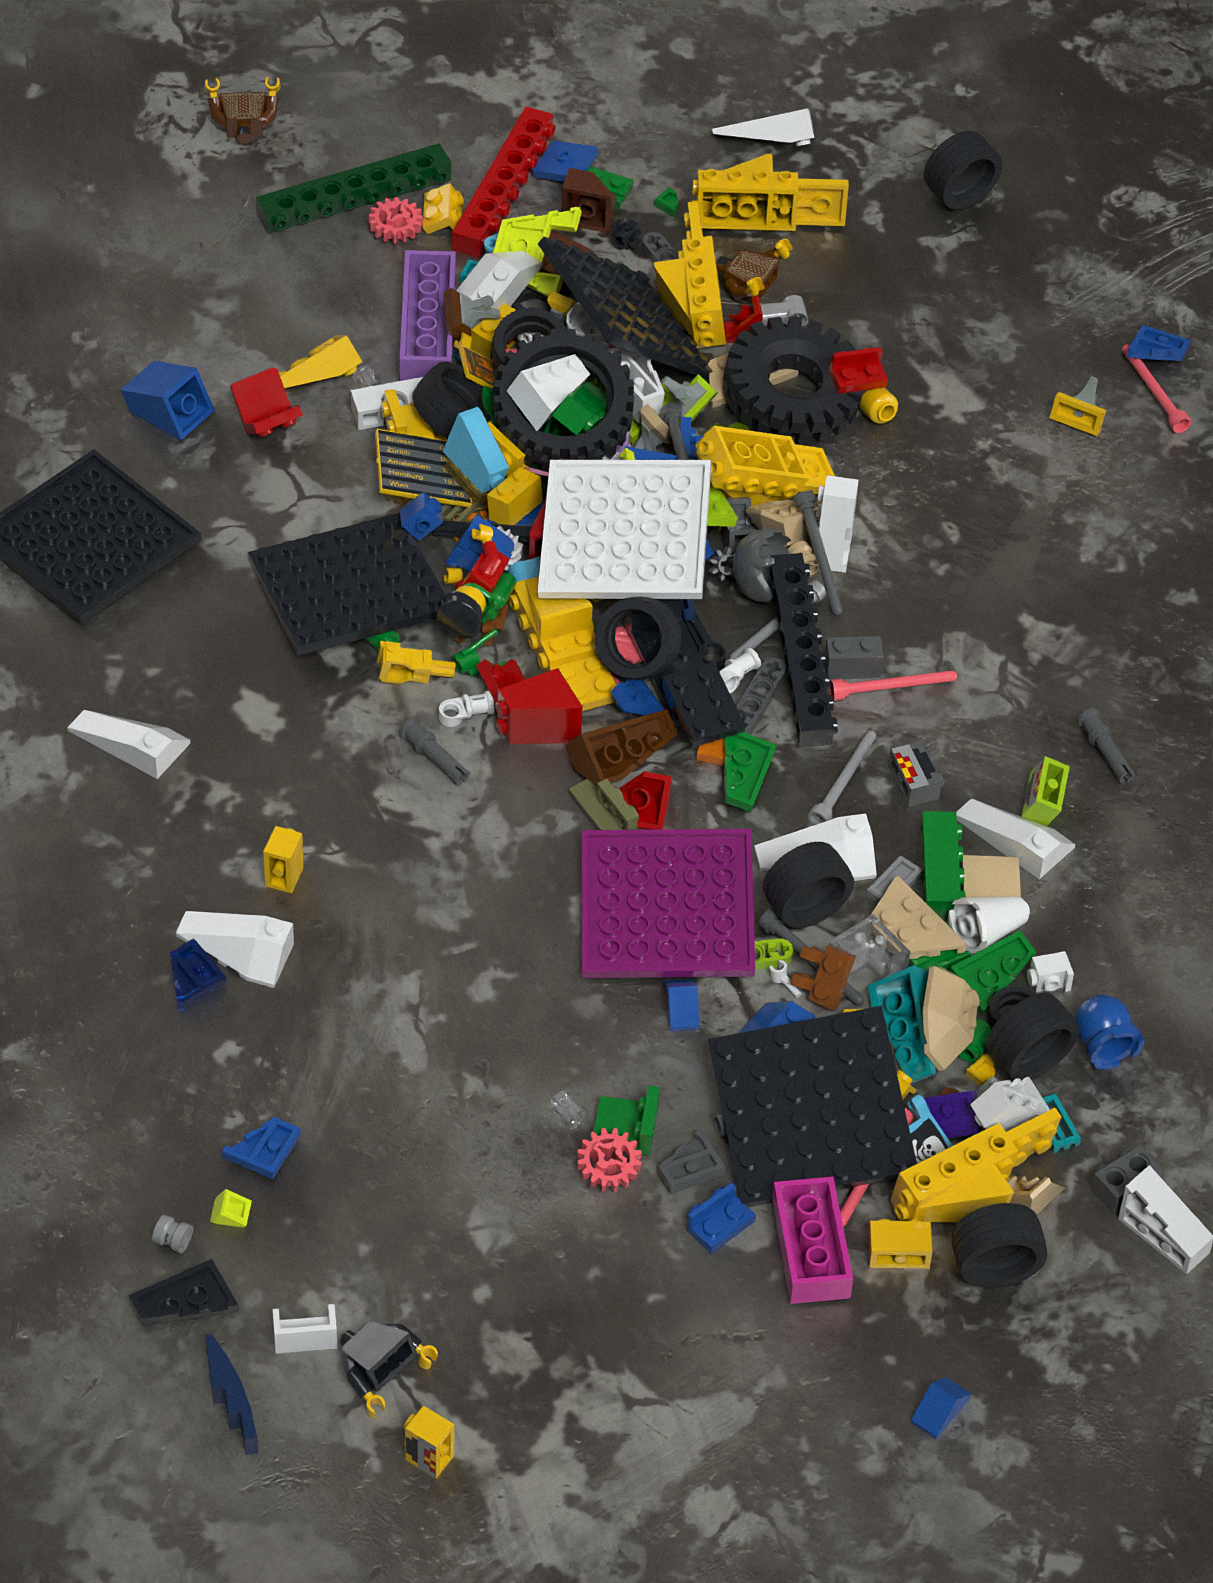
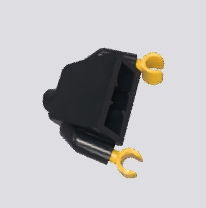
(378, 1355)

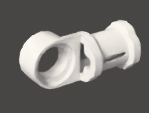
(738, 667)
(465, 707)

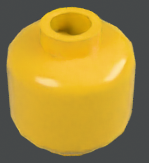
(879, 405)

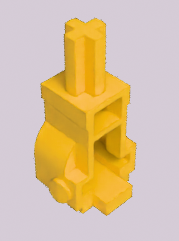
(408, 664)

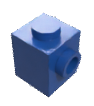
(421, 516)

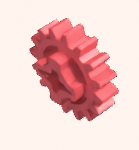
(395, 220)
(609, 1160)

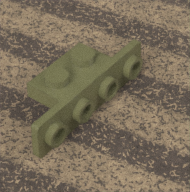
(605, 805)

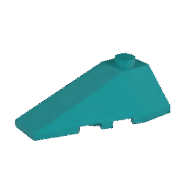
(902, 1006)

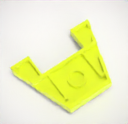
(524, 235)

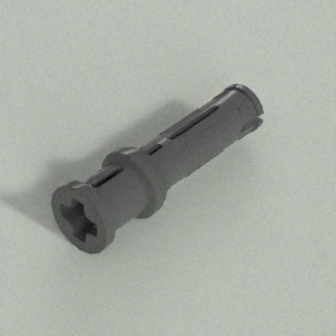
(1100, 736)
(426, 744)

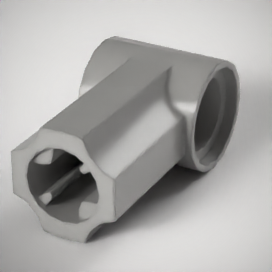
(790, 306)

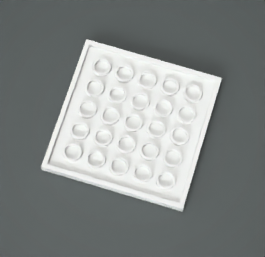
(625, 529)

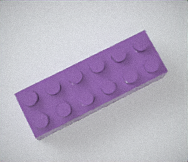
(423, 311)

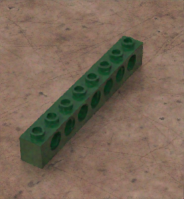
(353, 188)

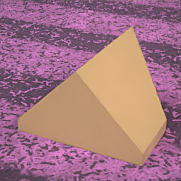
(1034, 1193)

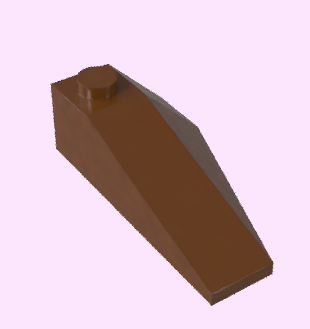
(621, 747)

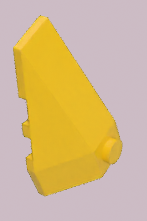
(326, 361)

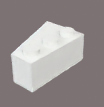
(646, 382)
(544, 387)
(837, 519)
(1164, 1221)

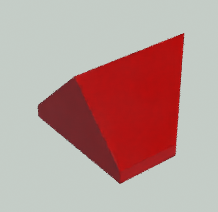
(743, 320)
(650, 797)

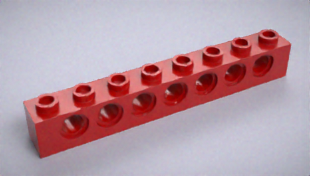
(503, 181)

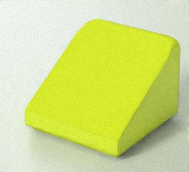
(230, 1209)

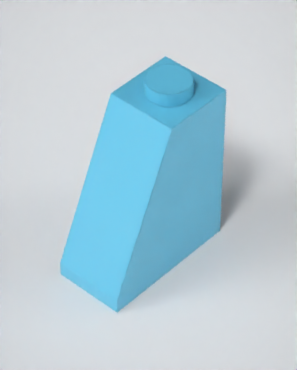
(476, 450)

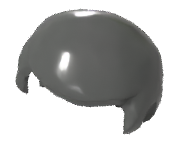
(753, 560)

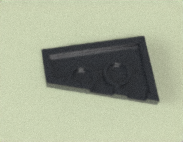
(185, 1296)

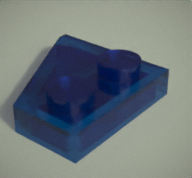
(194, 973)

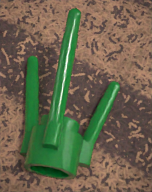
(467, 659)

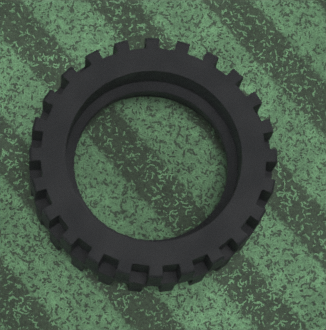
(601, 364)

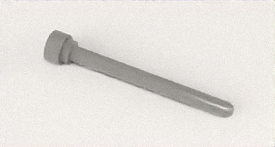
(819, 594)
(823, 811)

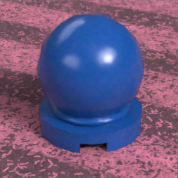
(1107, 1031)

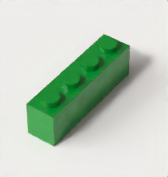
(582, 408)
(941, 861)

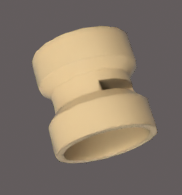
(804, 547)

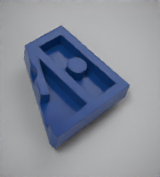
(264, 1148)

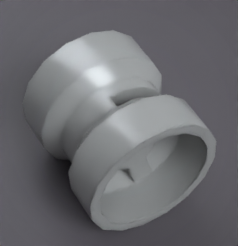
(172, 1233)

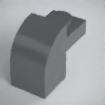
(733, 535)

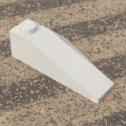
(785, 127)
(846, 834)
(246, 943)

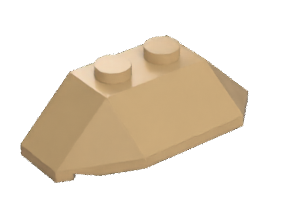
(783, 517)
(948, 1016)

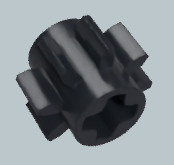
(625, 233)

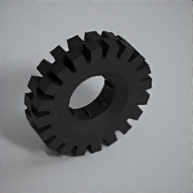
(789, 347)

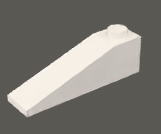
(135, 742)
(1015, 836)

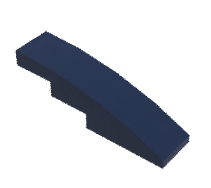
(229, 1389)

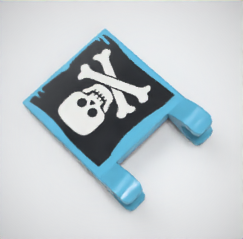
(925, 1132)

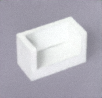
(305, 1333)

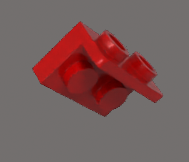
(858, 370)
(499, 677)

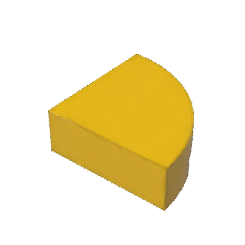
(981, 1070)

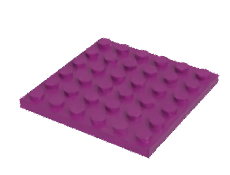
(667, 903)

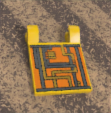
(475, 365)

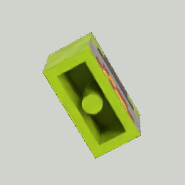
(1045, 791)

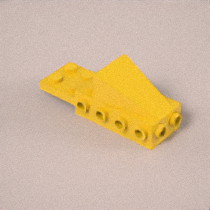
(760, 199)
(692, 284)
(762, 464)
(564, 639)
(970, 1172)

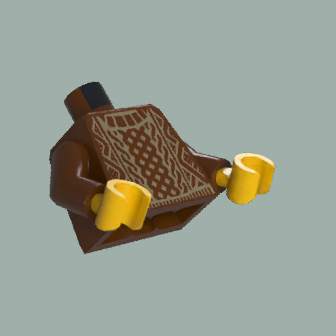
(243, 113)
(753, 271)

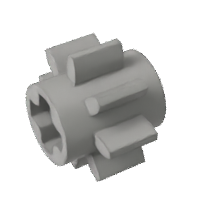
(716, 561)

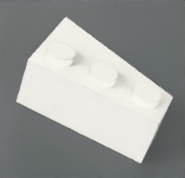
(1009, 1104)

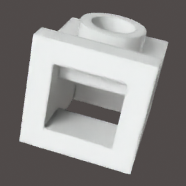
(1050, 972)

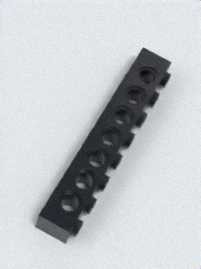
(801, 650)

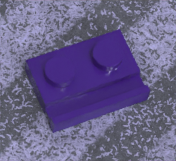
(955, 1113)

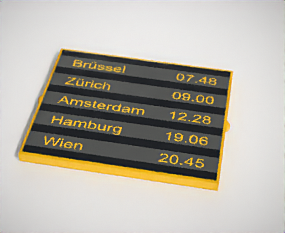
(415, 466)

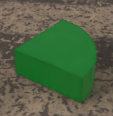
(667, 202)

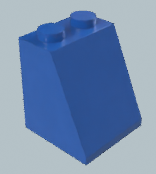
(169, 398)

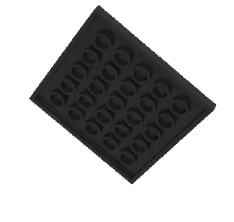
(626, 307)
(90, 536)
(348, 583)
(812, 1103)

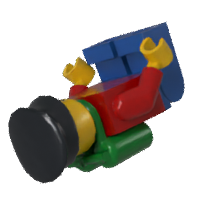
(485, 589)

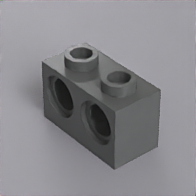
(1120, 1173)

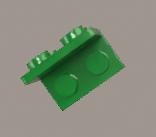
(630, 1116)

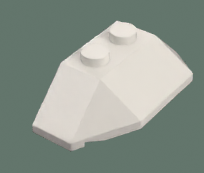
(501, 277)

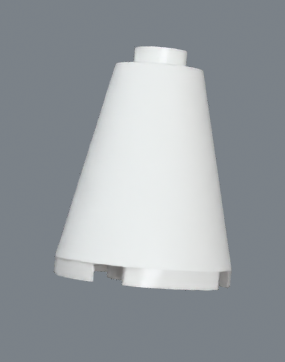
(986, 919)

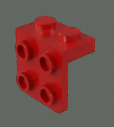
(263, 402)

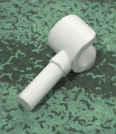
(780, 976)

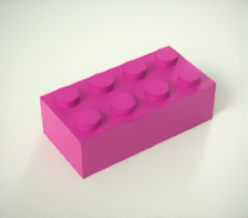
(812, 1240)

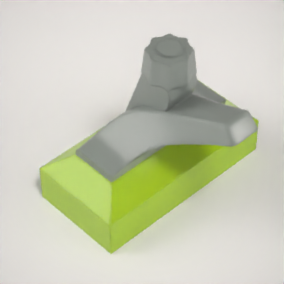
(690, 398)

